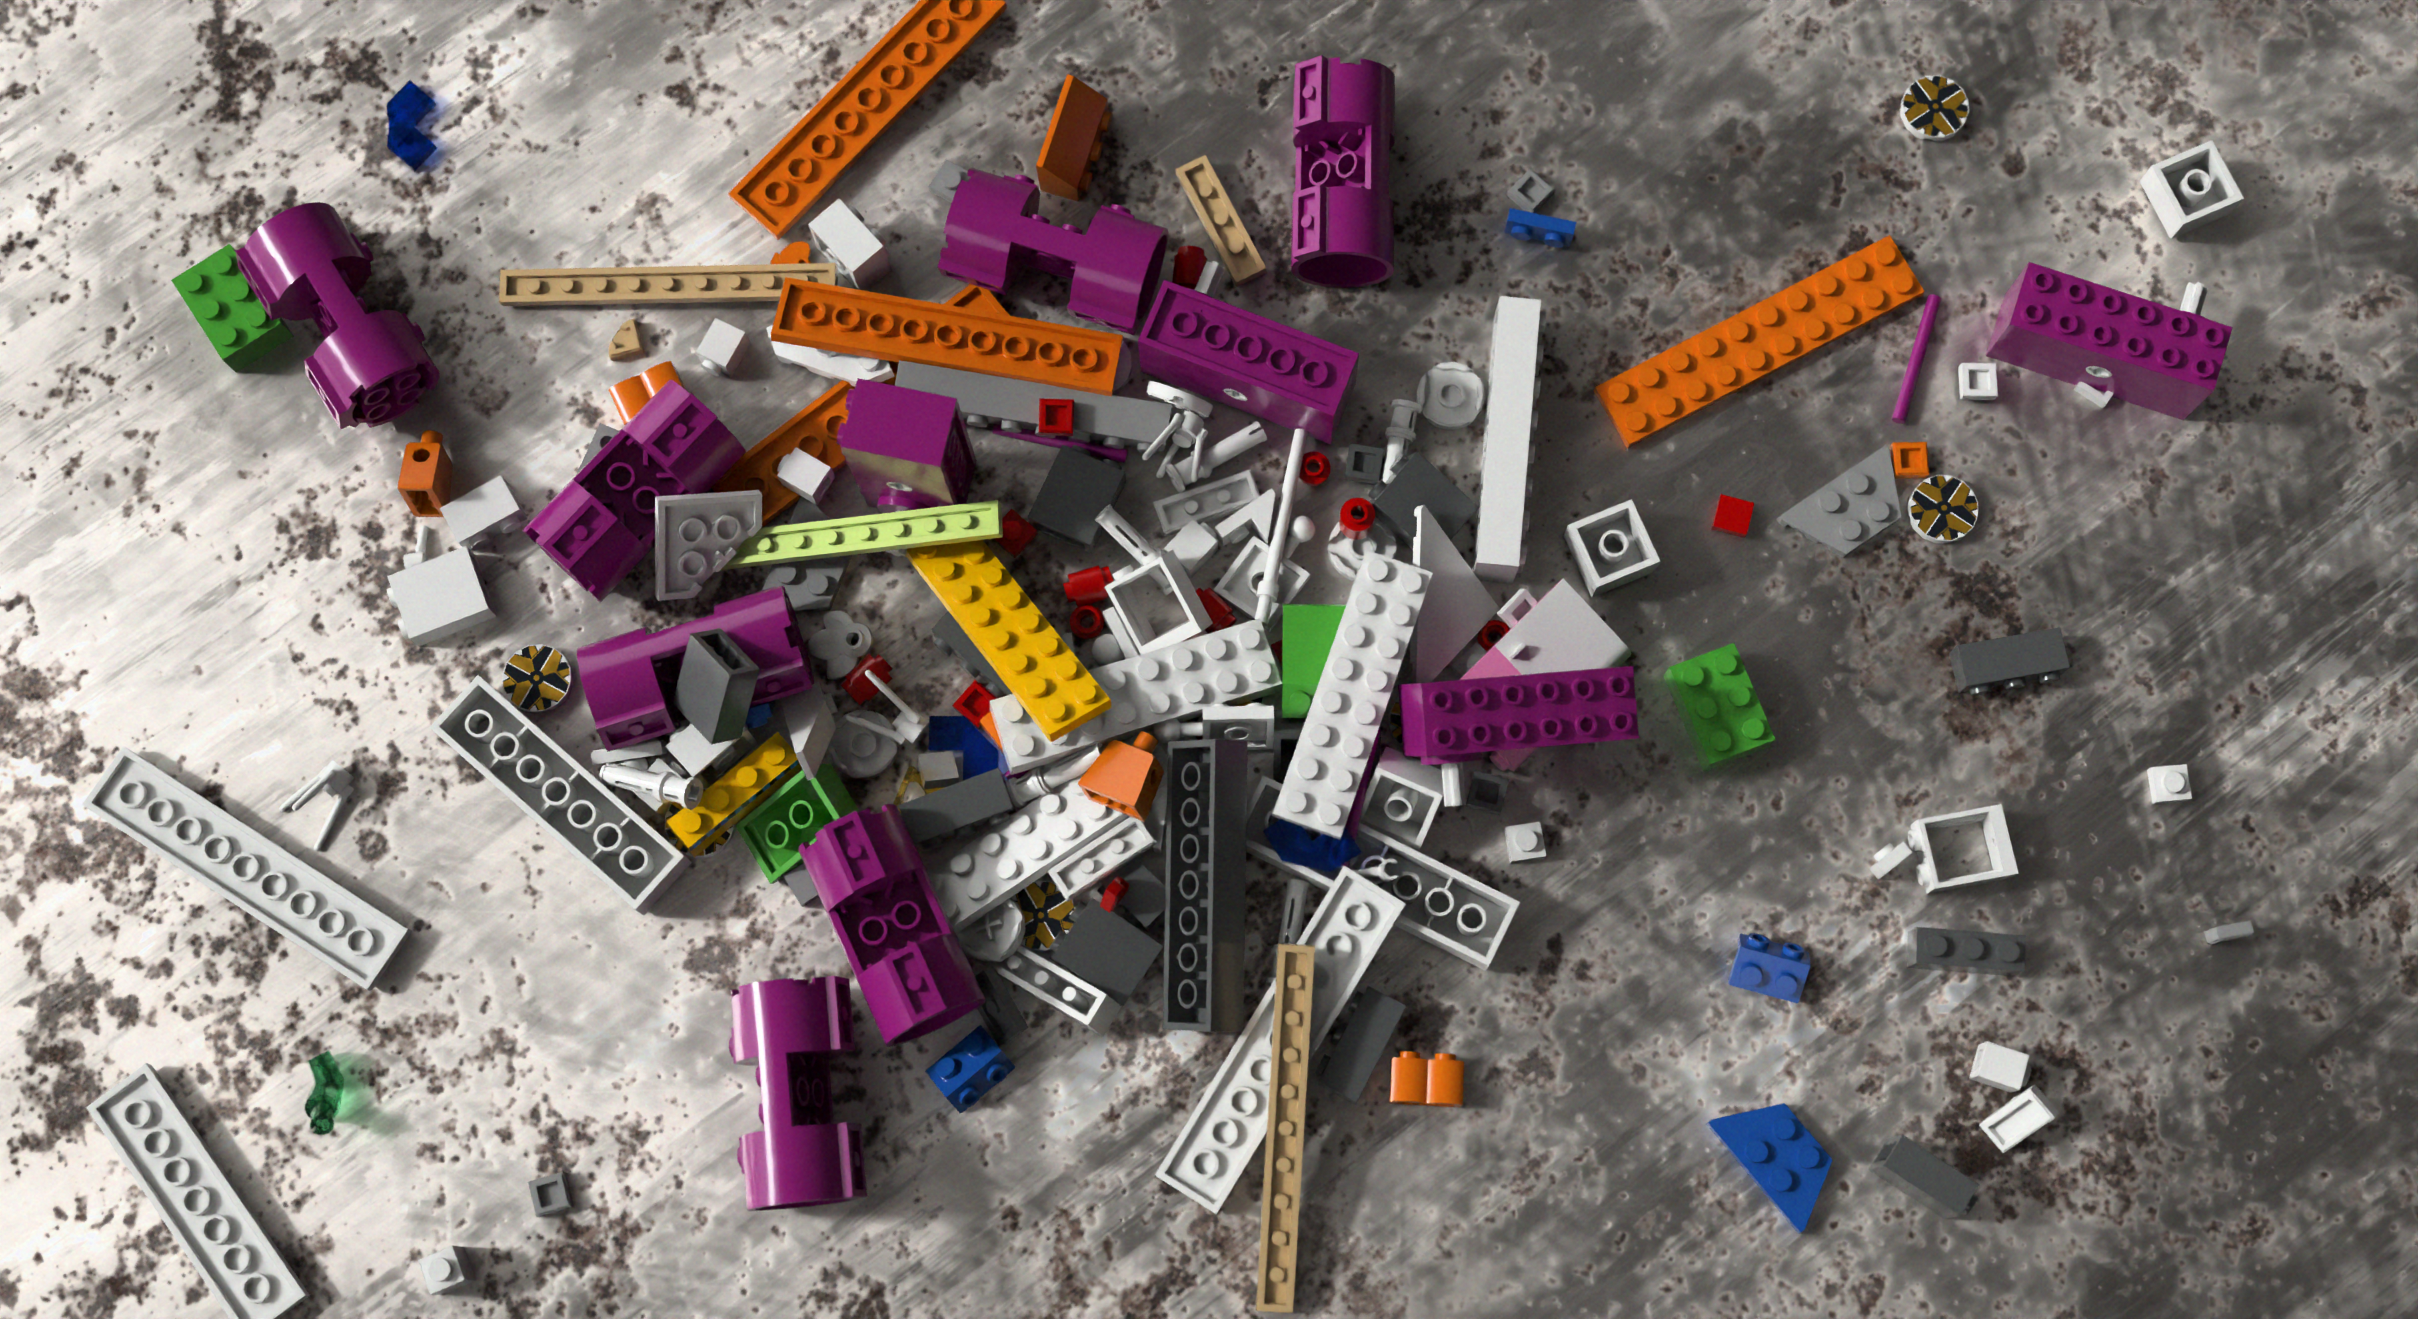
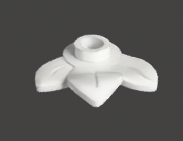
(836, 646)

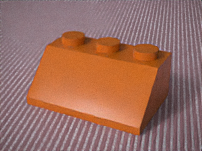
(1073, 140)

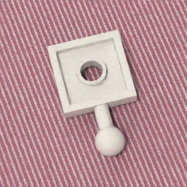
(1237, 582)
(1225, 722)

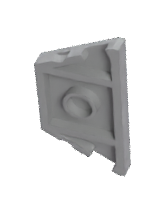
(1850, 506)
(814, 582)

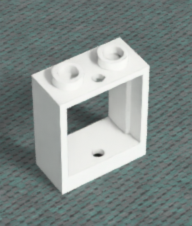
(1133, 615)
(1996, 838)

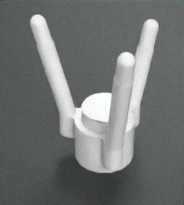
(1186, 430)
(908, 722)
(331, 780)

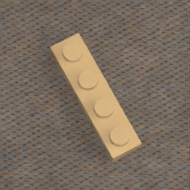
(1221, 220)

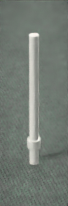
(1268, 588)

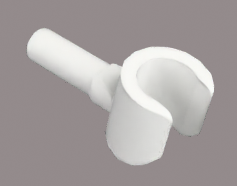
(419, 556)
(1379, 871)

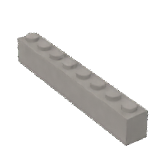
(1016, 406)

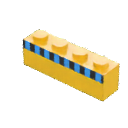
(736, 794)

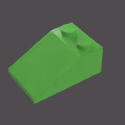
(1305, 649)
(792, 818)

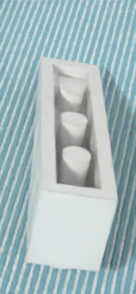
(1058, 989)

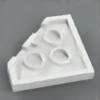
(833, 364)
(700, 537)

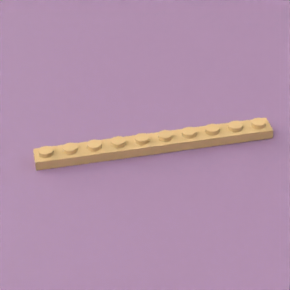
(656, 284)
(1285, 1128)

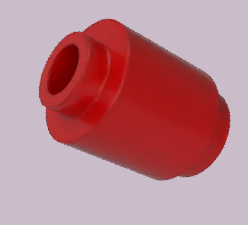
(1188, 266)
(1357, 528)
(1088, 585)
(1217, 609)
(859, 685)

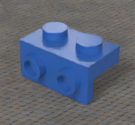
(1770, 967)
(970, 1069)

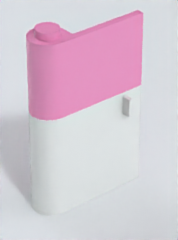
(1550, 637)

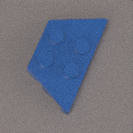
(1778, 1157)

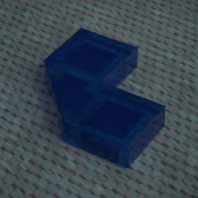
(403, 114)
(961, 736)
(1297, 848)

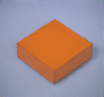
(1909, 460)

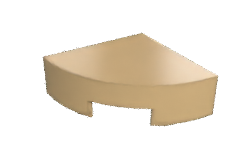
(626, 341)

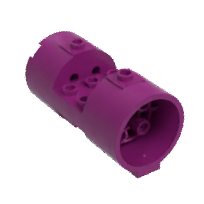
(1342, 173)
(998, 229)
(312, 267)
(607, 511)
(636, 673)
(891, 924)
(791, 1035)

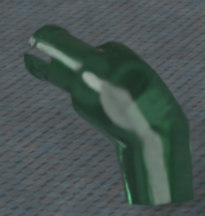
(325, 1094)

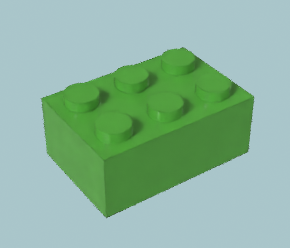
(230, 310)
(1719, 707)

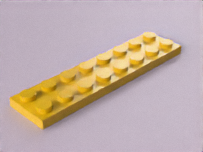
(1012, 635)

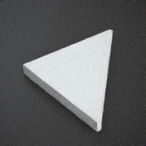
(1453, 605)

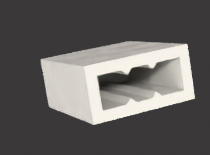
(440, 596)

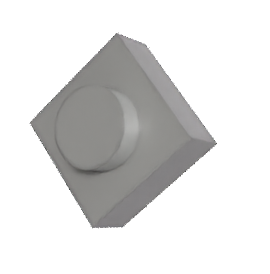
(948, 180)

